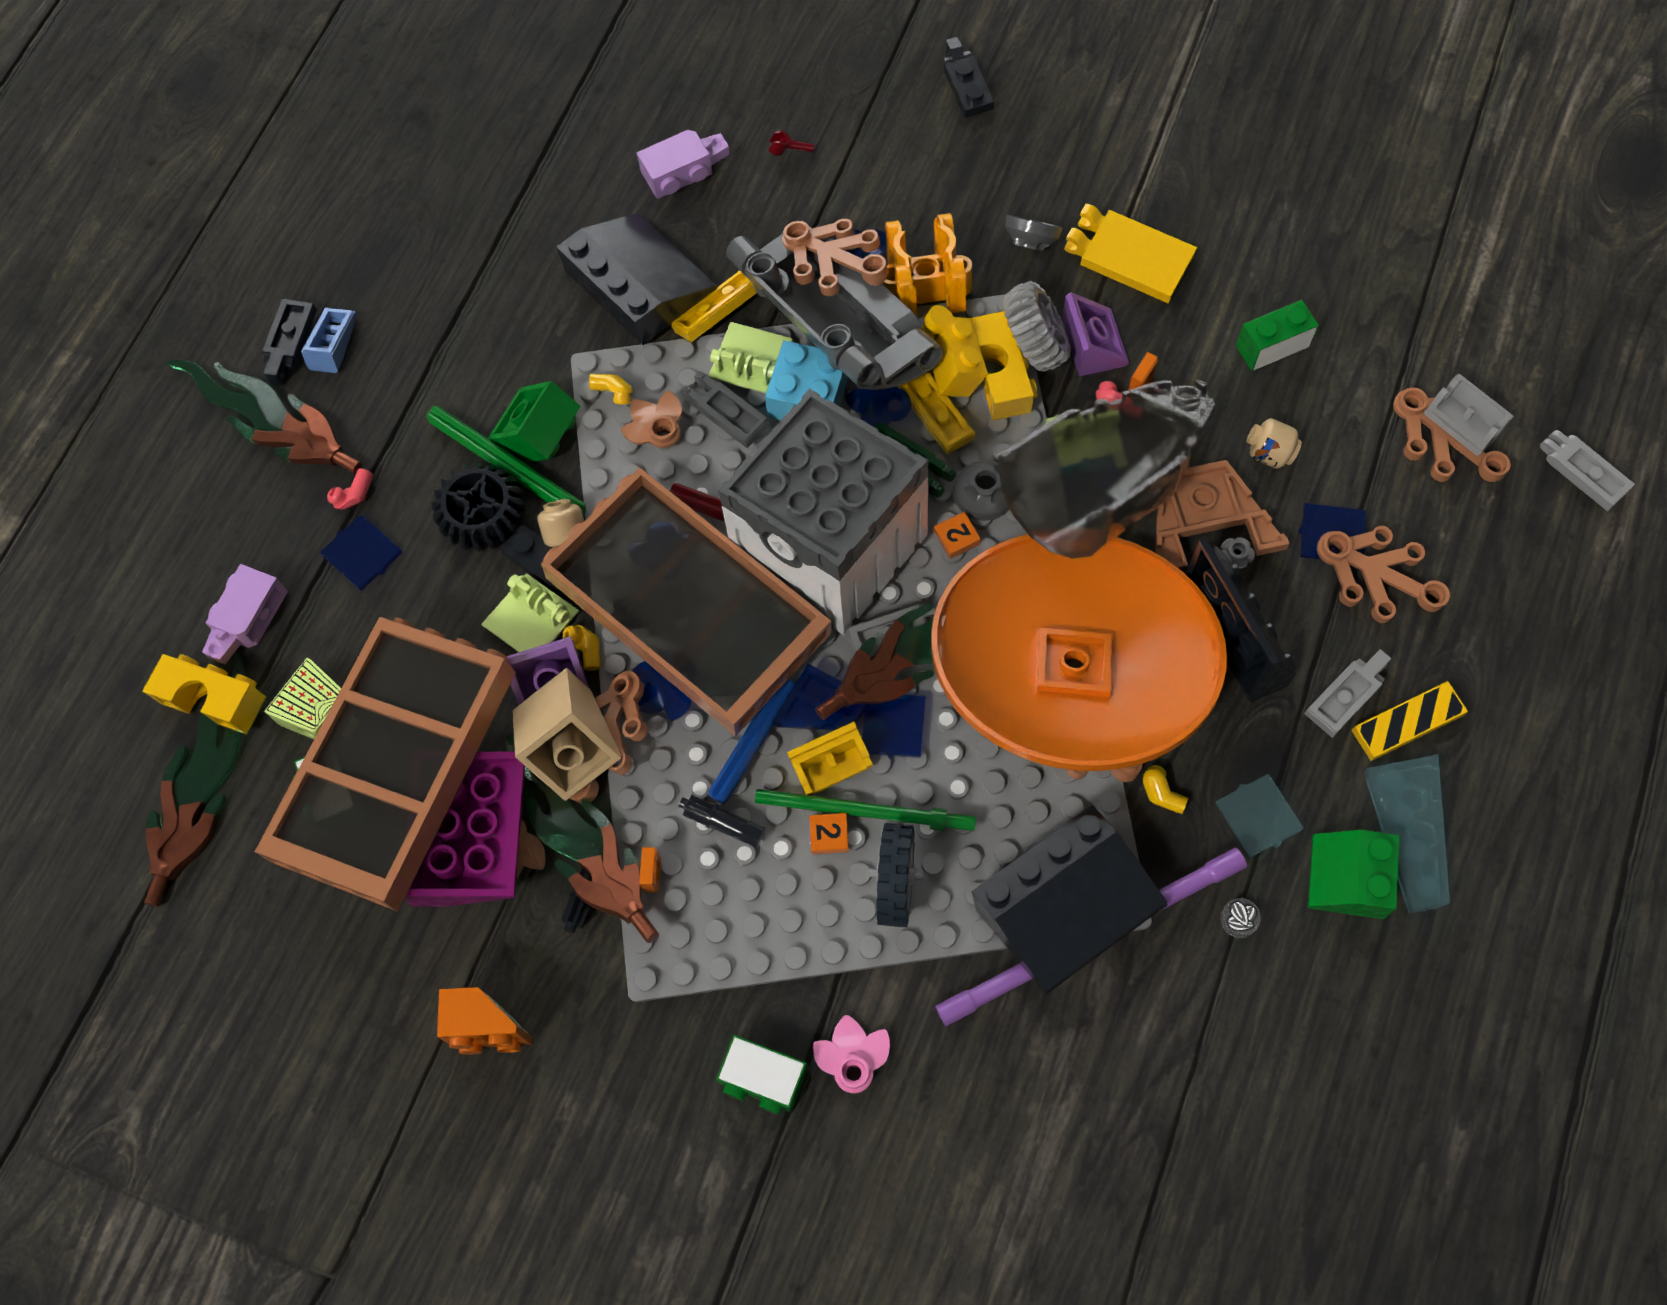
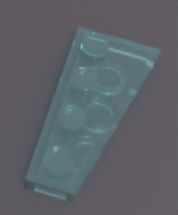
(1411, 806)

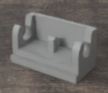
(1468, 415)

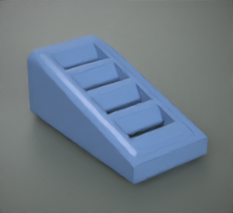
(329, 357)

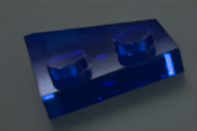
(807, 694)

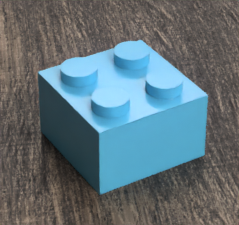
(797, 371)

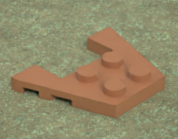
(1211, 500)

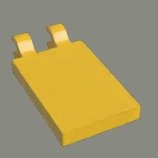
(1130, 252)

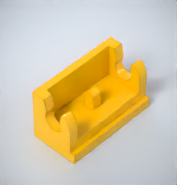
(830, 759)

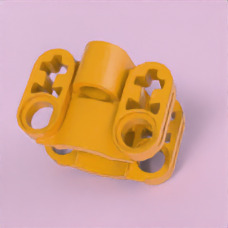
(930, 276)

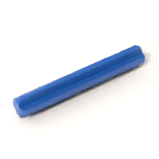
(748, 747)

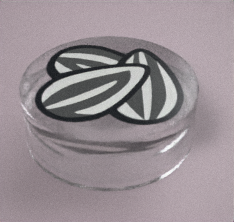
(1240, 918)

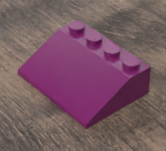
(478, 839)

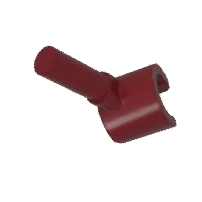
(781, 141)

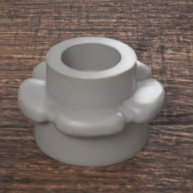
(1241, 544)

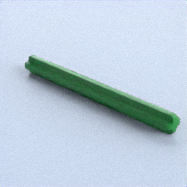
(499, 457)

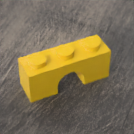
(1009, 390)
(182, 682)

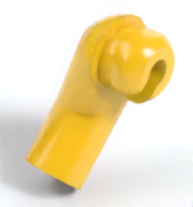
(612, 383)
(587, 643)
(1159, 792)

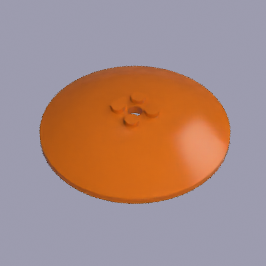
(1125, 613)

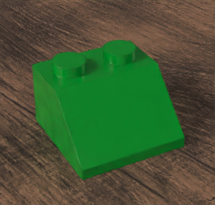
(535, 421)
(1354, 873)

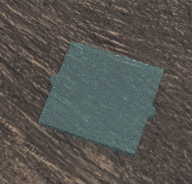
(1259, 815)

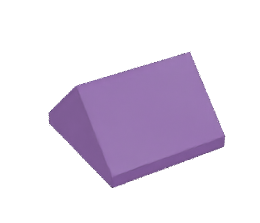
(1092, 336)
(543, 663)

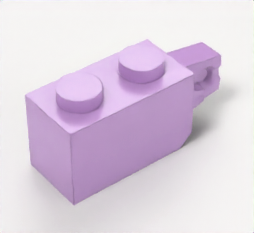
(680, 161)
(242, 612)

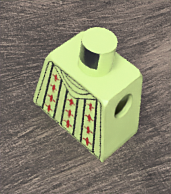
(304, 700)

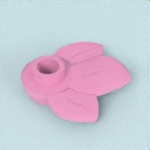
(852, 1049)

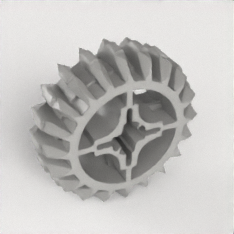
(1036, 326)

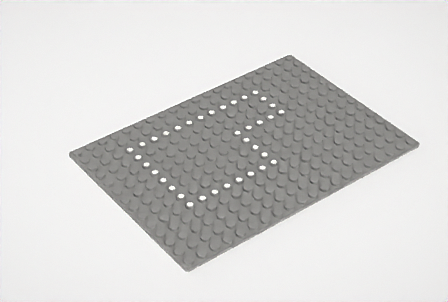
(774, 909)

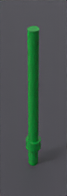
(937, 818)

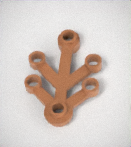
(800, 238)
(1440, 440)
(1376, 569)
(622, 695)

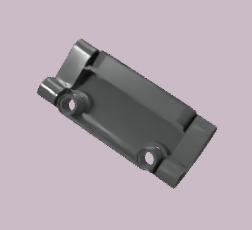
(858, 329)

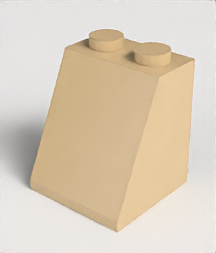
(563, 735)

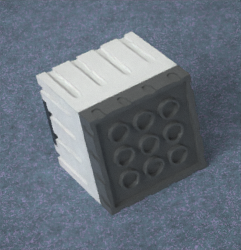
(828, 507)

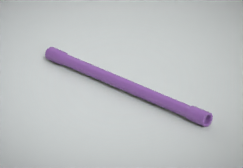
(969, 1000)

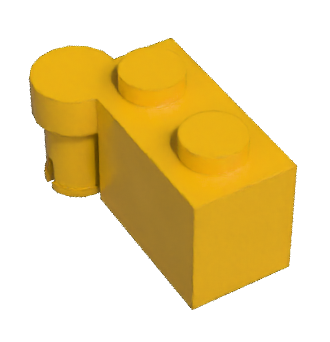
(962, 361)

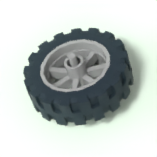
(895, 875)

